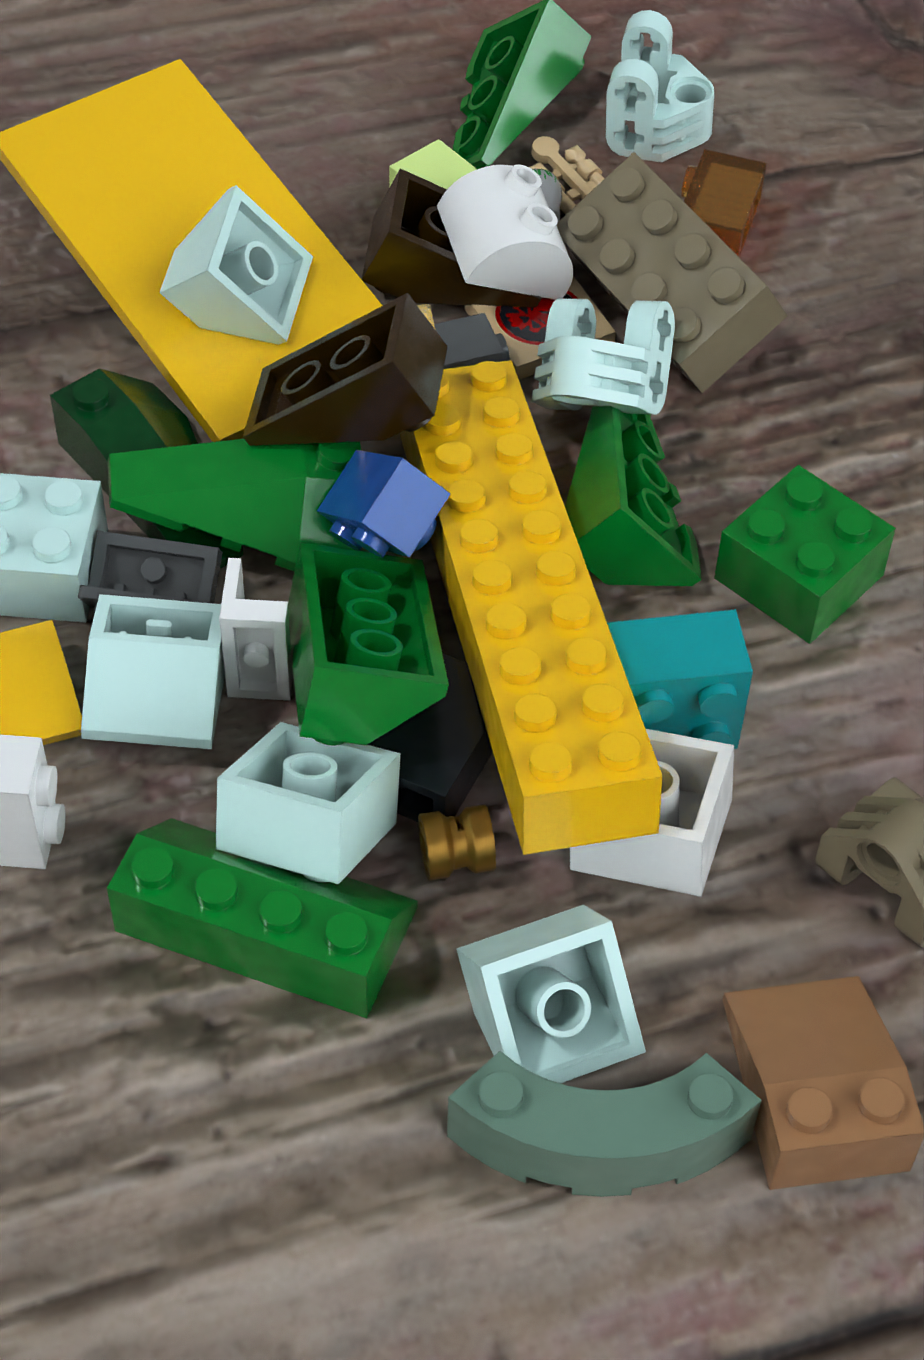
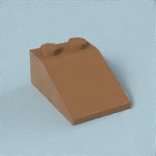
(827, 1083)

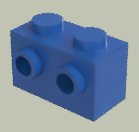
(383, 505)

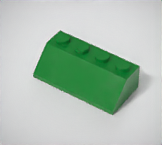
(361, 644)
(258, 917)

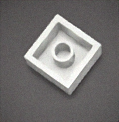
(692, 817)

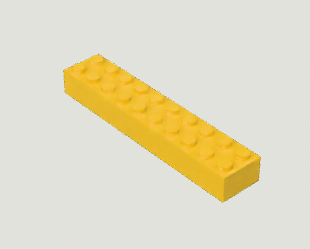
(532, 622)

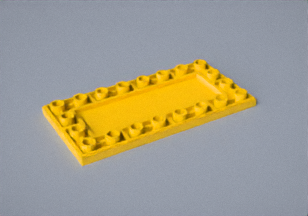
(122, 190)

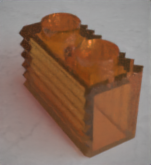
(725, 194)

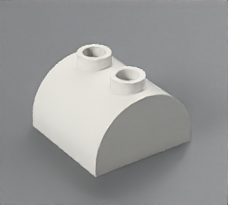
(506, 232)

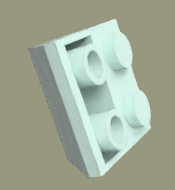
(153, 672)

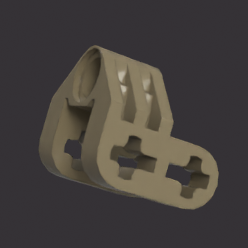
(886, 844)

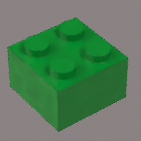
(803, 553)

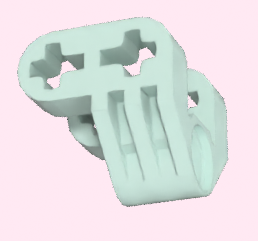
(658, 92)
(601, 372)

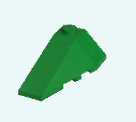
(515, 76)
(234, 491)
(626, 505)

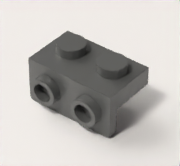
(151, 569)

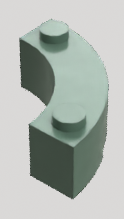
(601, 1138)

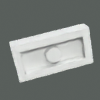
(254, 642)

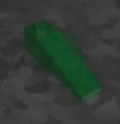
(118, 415)

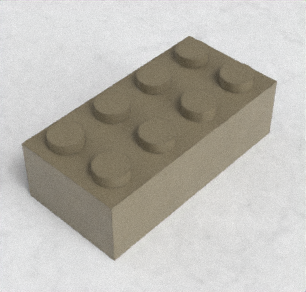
(655, 248)

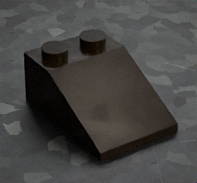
(414, 255)
(353, 382)

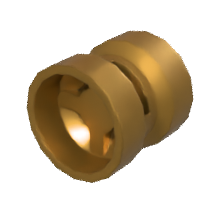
(457, 842)

